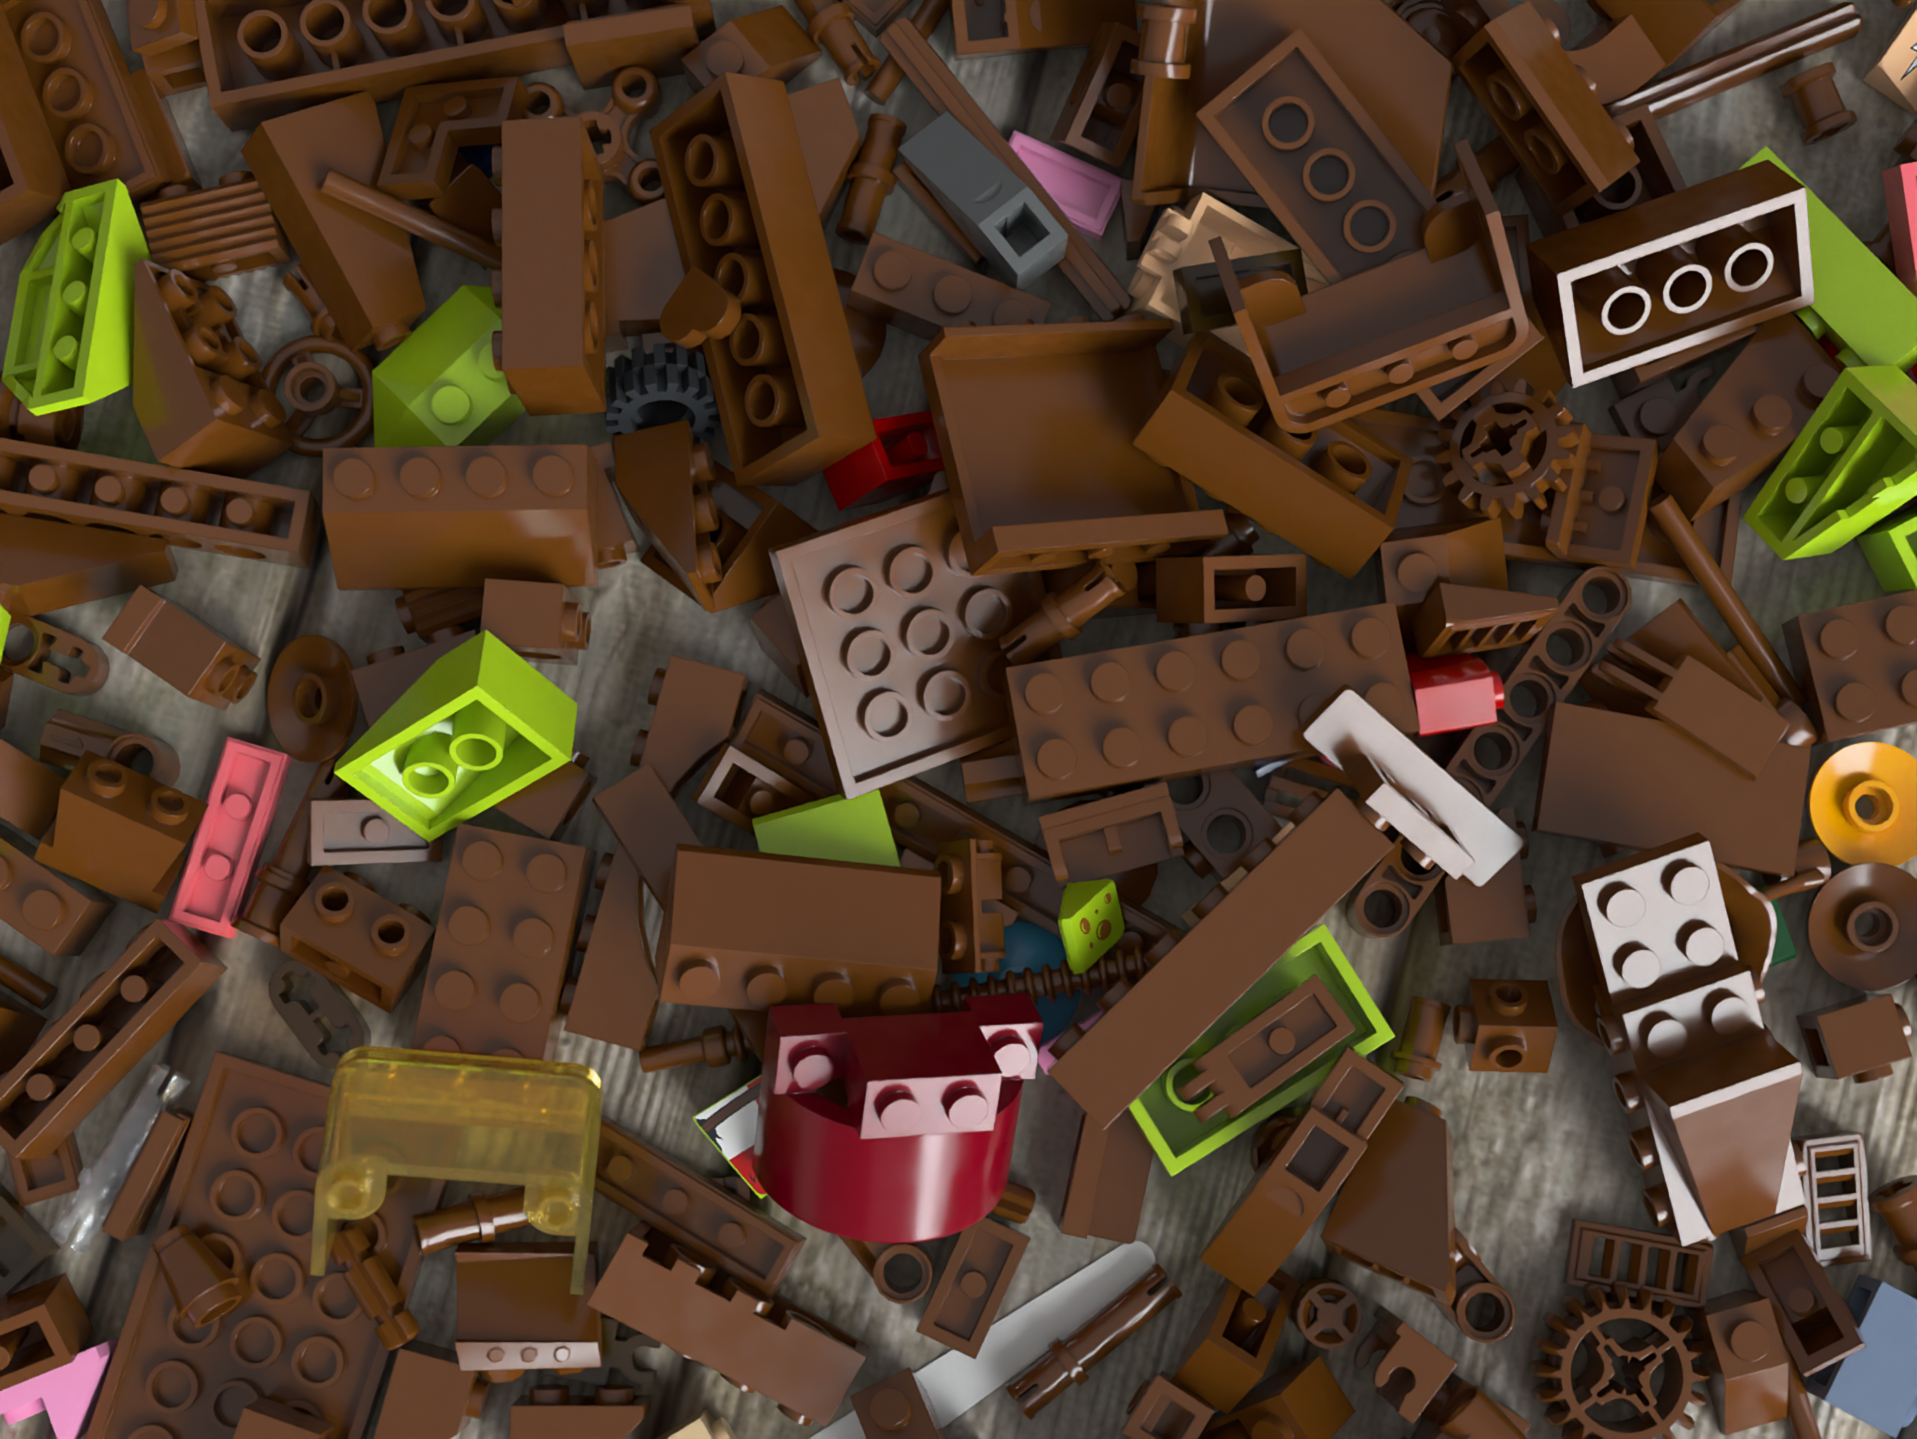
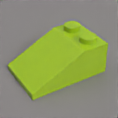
(462, 738)

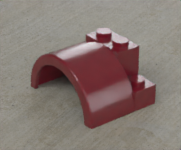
(923, 1121)

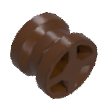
(1335, 1322)

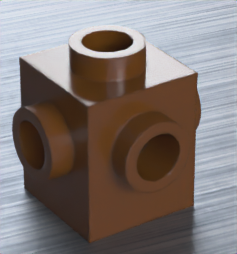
(1506, 1025)

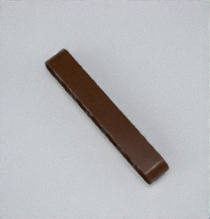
(1512, 733)

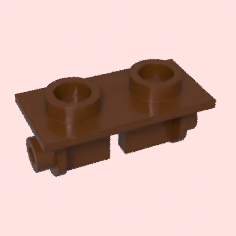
(968, 937)

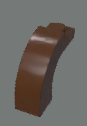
(1613, 54)

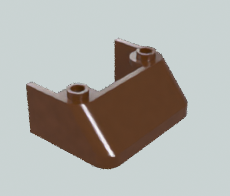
(1387, 326)

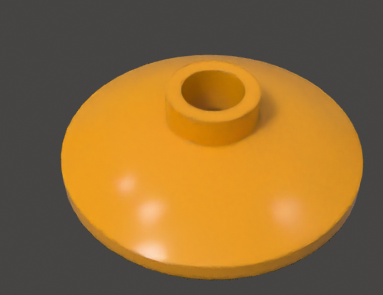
(1884, 777)

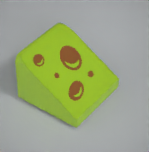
(1089, 921)

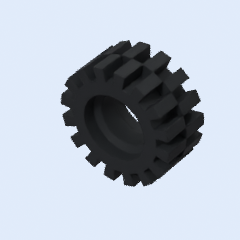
(660, 376)

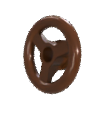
(309, 374)

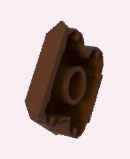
(520, 1310)

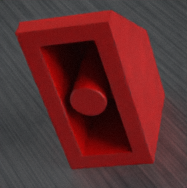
(893, 464)

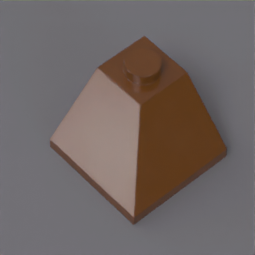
(747, 528)
(1450, 552)

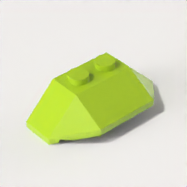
(77, 303)
(444, 380)

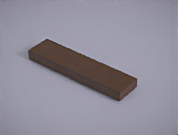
(694, 1209)

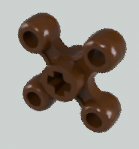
(613, 127)

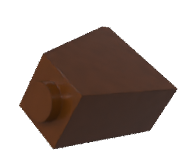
(1400, 1203)

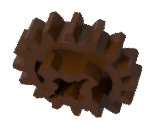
(1486, 428)

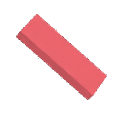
(230, 837)

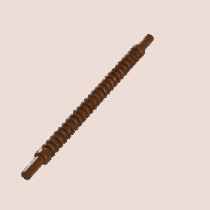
(719, 1045)

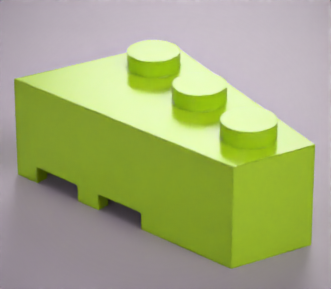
(1844, 467)

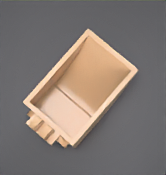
(1183, 241)

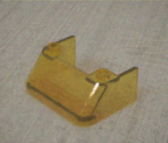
(462, 1123)

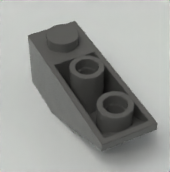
(986, 201)

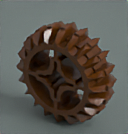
(1640, 1357)

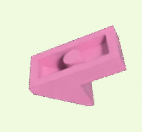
(65, 1392)

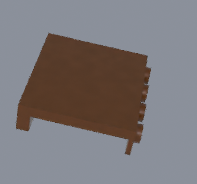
(1043, 448)

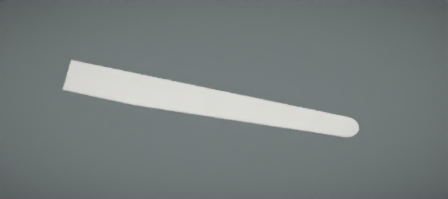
(1017, 1340)

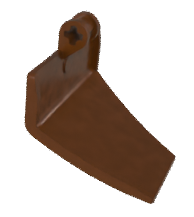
(1205, 45)

